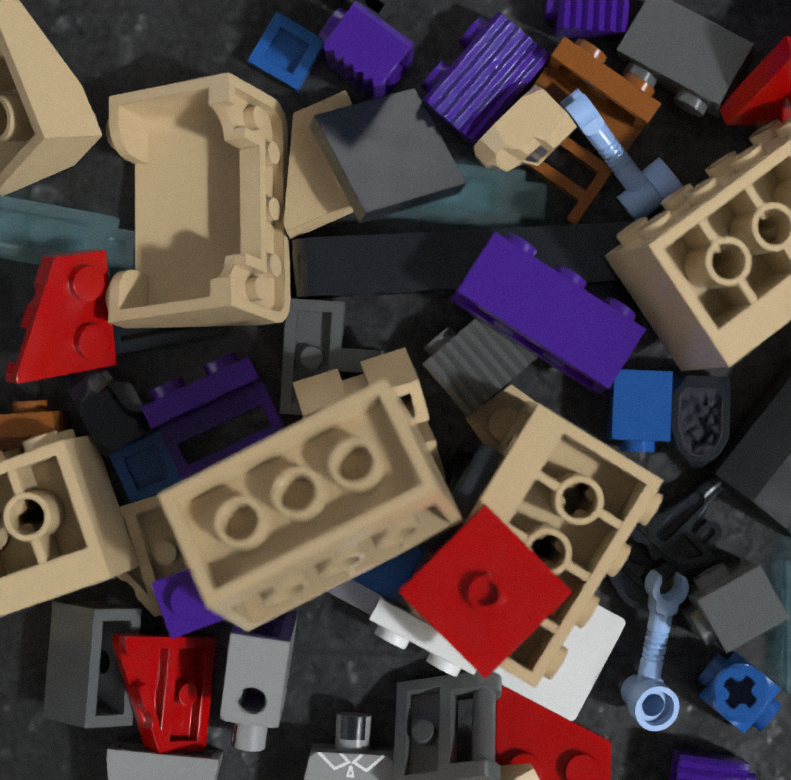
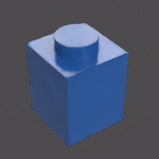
(639, 409)

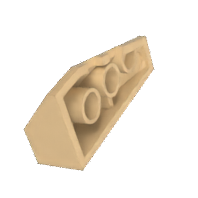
(42, 105)

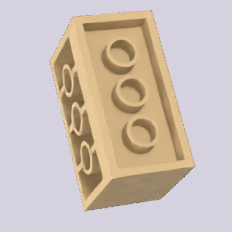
(718, 257)
(310, 507)
(82, 528)
(587, 540)

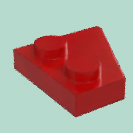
(66, 319)
(168, 687)
(548, 741)

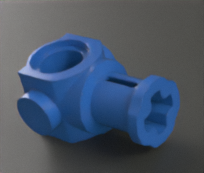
(739, 692)

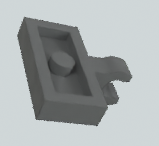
(315, 346)

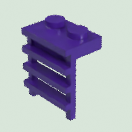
(221, 396)

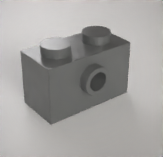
(685, 56)
(732, 604)
(82, 667)

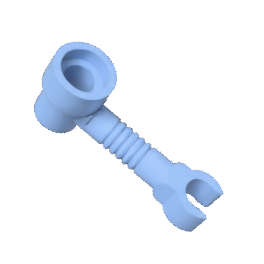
(643, 188)
(645, 693)

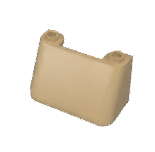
(205, 205)

